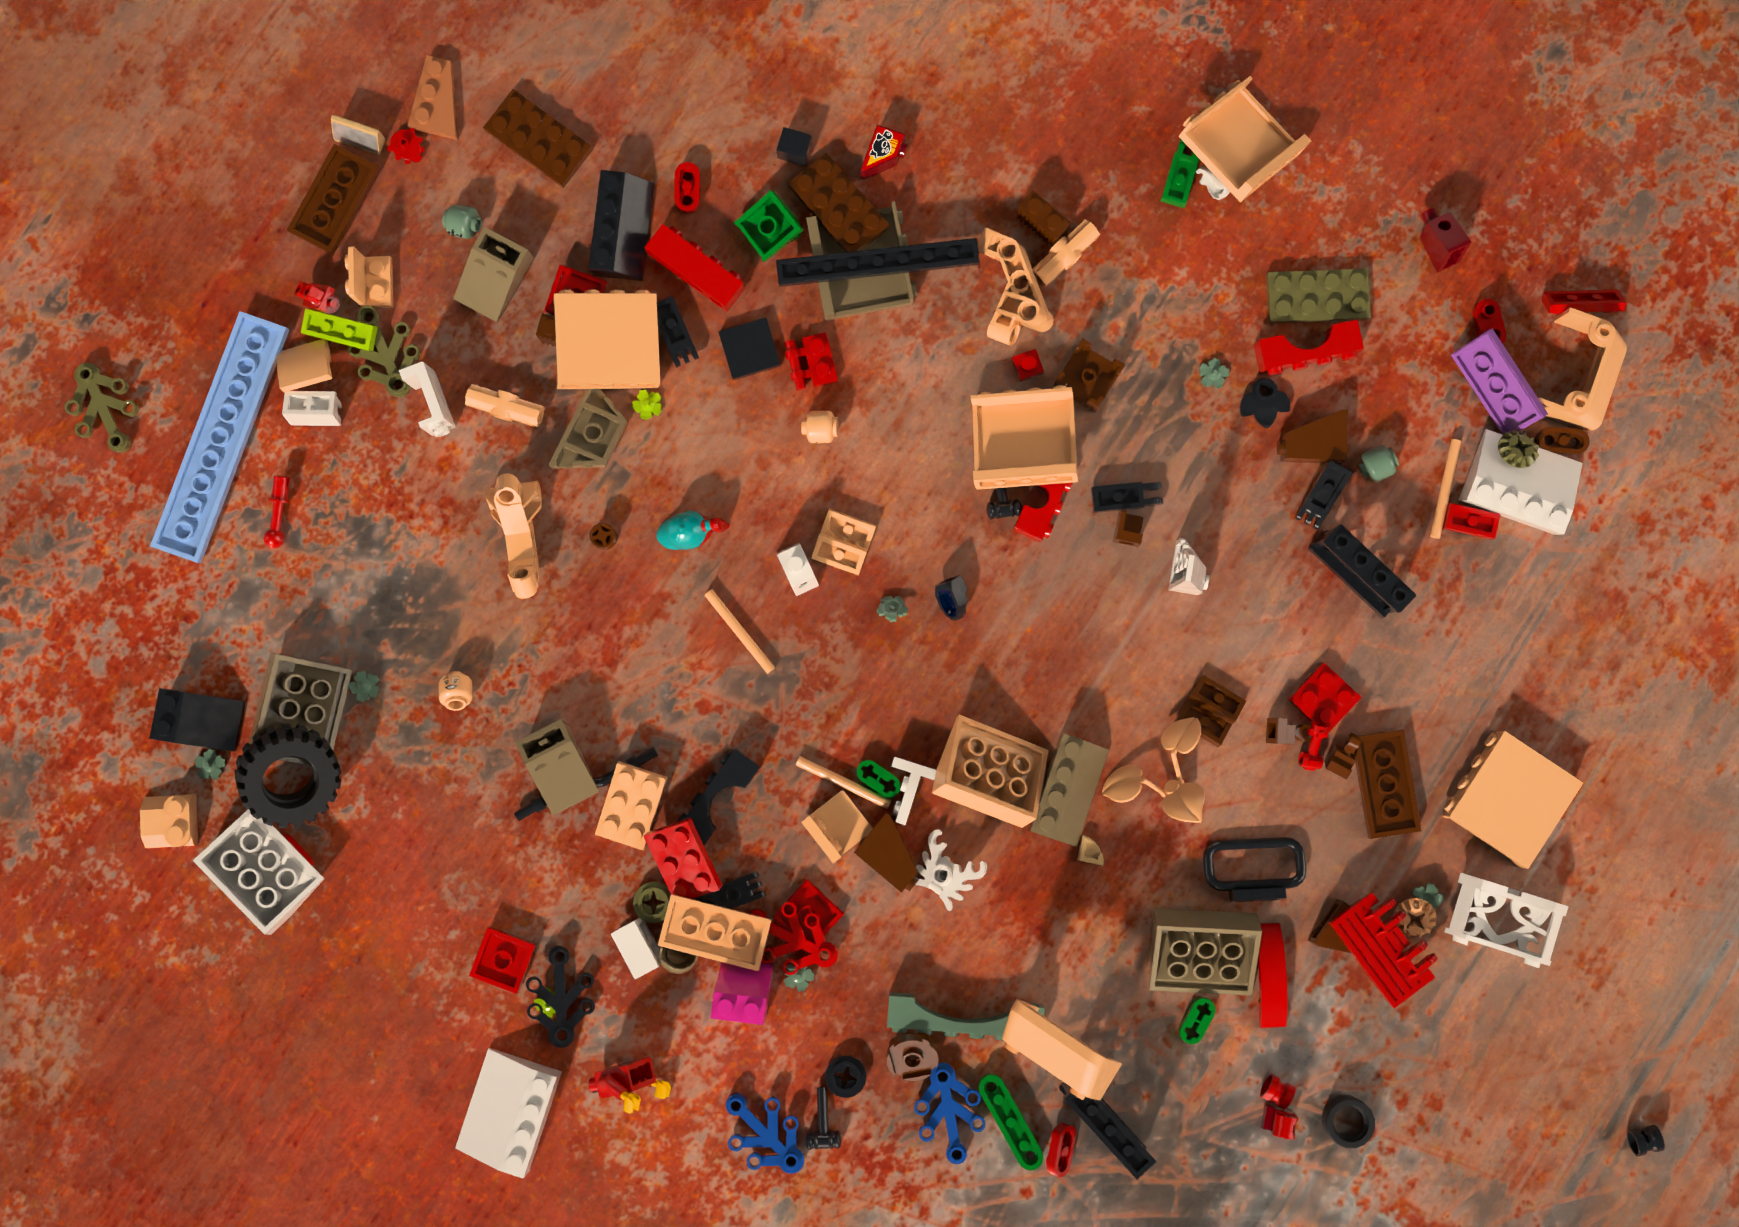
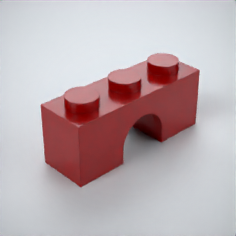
(1036, 522)

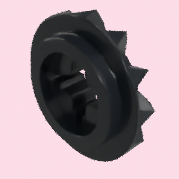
(853, 1085)

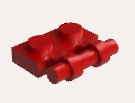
(819, 360)

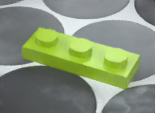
(339, 329)

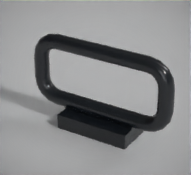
(1255, 889)

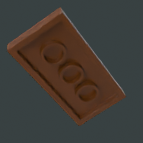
(538, 138)
(333, 199)
(838, 204)
(1386, 785)

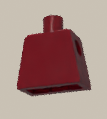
(1443, 239)

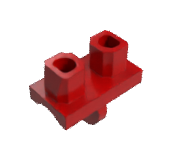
(318, 297)

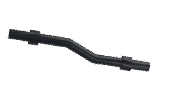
(538, 803)

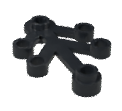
(560, 1001)

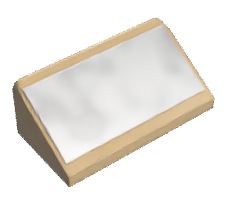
(357, 135)

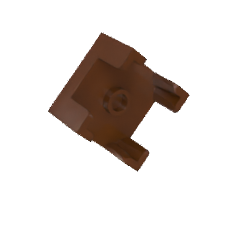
(1089, 375)

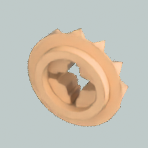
(1416, 907)

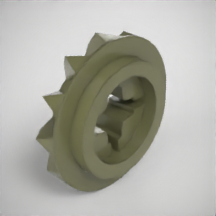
(1513, 455)
(645, 893)

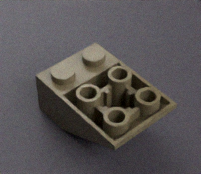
(492, 274)
(557, 766)

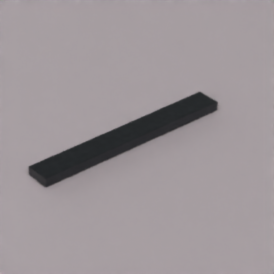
(877, 262)

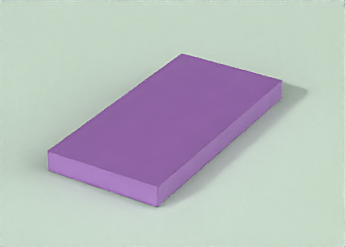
(1499, 383)

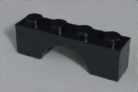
(736, 771)

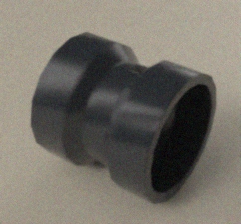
(1645, 1140)

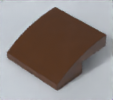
(1214, 707)

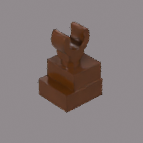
(1282, 733)
(1342, 759)

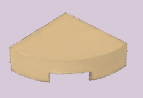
(1090, 851)

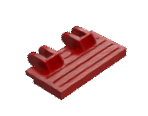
(1380, 946)

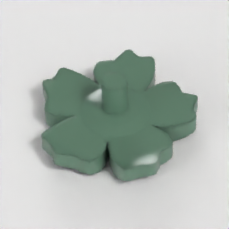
(1213, 374)
(892, 607)
(364, 686)
(210, 765)
(1428, 894)
(799, 978)

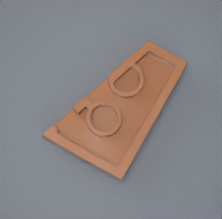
(434, 100)

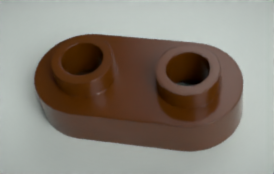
(1561, 440)

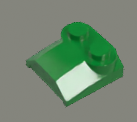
(769, 225)

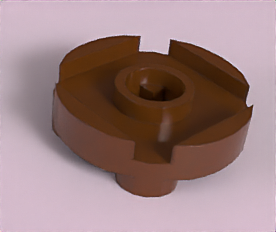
(912, 1044)

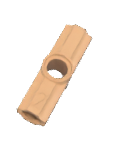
(1065, 253)
(504, 405)

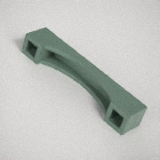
(907, 1013)

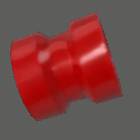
(1278, 1091)

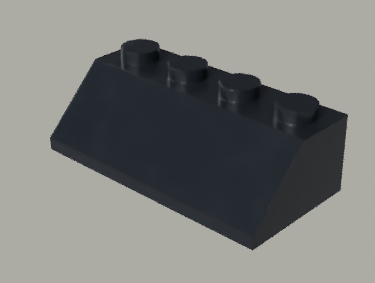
(621, 226)

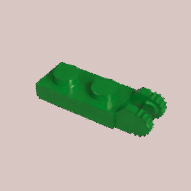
(1179, 177)

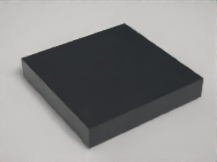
(749, 348)

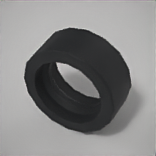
(1362, 1136)

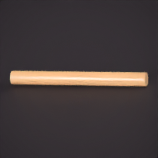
(1445, 488)
(739, 631)
(843, 782)

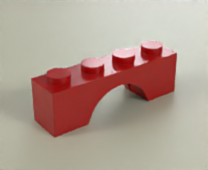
(1277, 353)

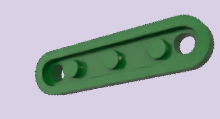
(1010, 1121)

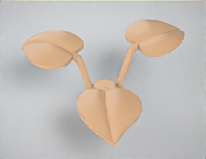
(1181, 800)

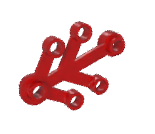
(796, 940)

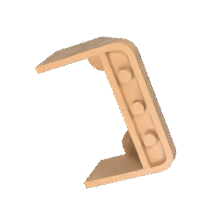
(1587, 407)
(1058, 1051)

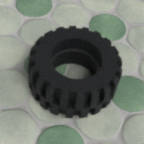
(297, 805)

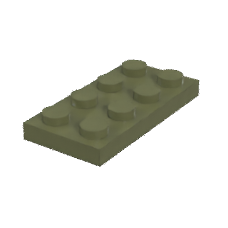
(1318, 296)

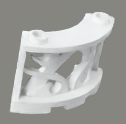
(1477, 891)

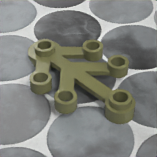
(386, 355)
(100, 404)

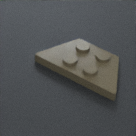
(590, 434)

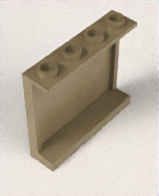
(865, 294)

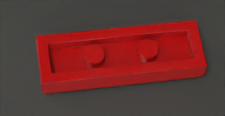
(1584, 300)

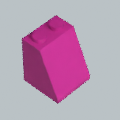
(742, 994)

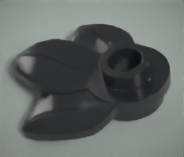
(1264, 406)

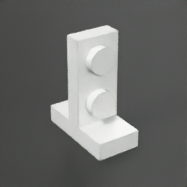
(909, 786)

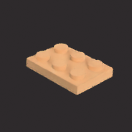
(630, 805)

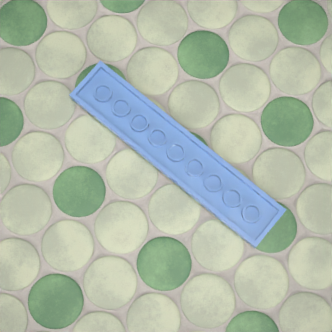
(219, 437)

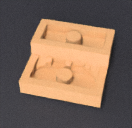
(304, 365)
(843, 541)

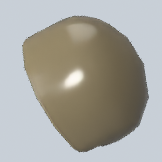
(676, 961)

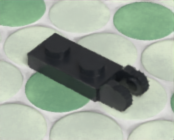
(1123, 496)

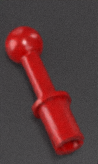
(274, 537)

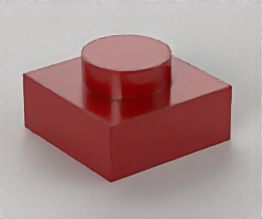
(1028, 365)

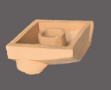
(169, 821)

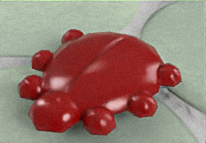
(406, 146)

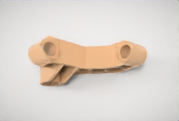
(1016, 305)
(513, 508)

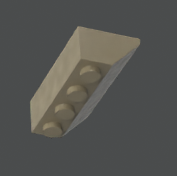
(1069, 789)

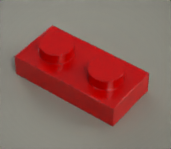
(1471, 521)

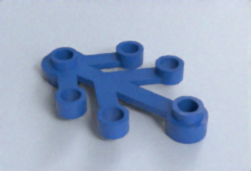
(948, 1107)
(767, 1136)

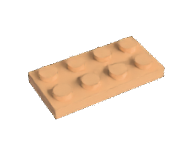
(714, 932)

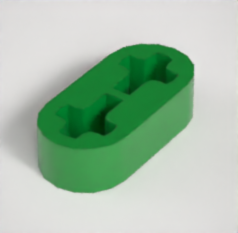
(882, 773)
(1191, 1016)

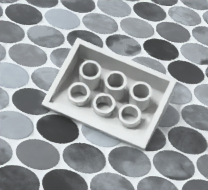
(1532, 495)
(259, 871)
(508, 1112)

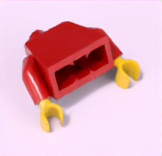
(626, 1078)

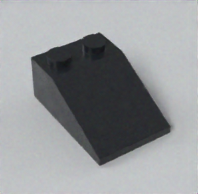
(197, 719)

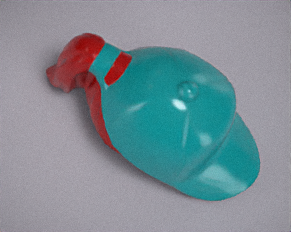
(688, 530)

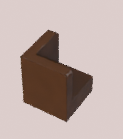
(1128, 529)

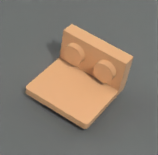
(369, 279)
(837, 826)

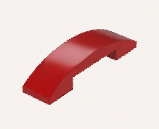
(1272, 977)

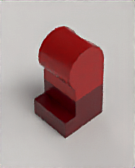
(1279, 1121)

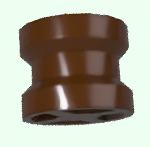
(601, 532)

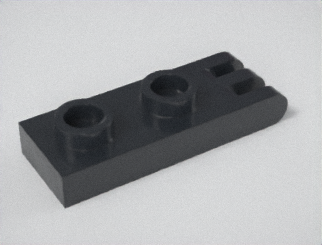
(674, 331)
(1324, 493)
(735, 893)

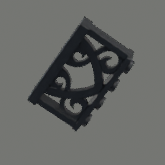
(1362, 571)
(1111, 1132)

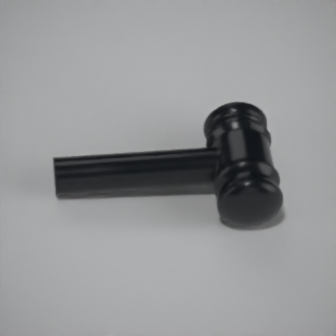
(1003, 507)
(823, 1138)

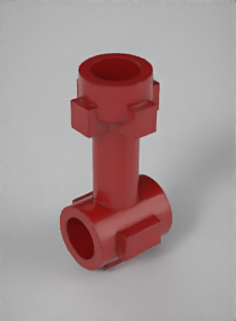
(1312, 760)

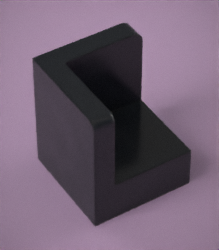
(793, 146)

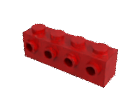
(695, 267)

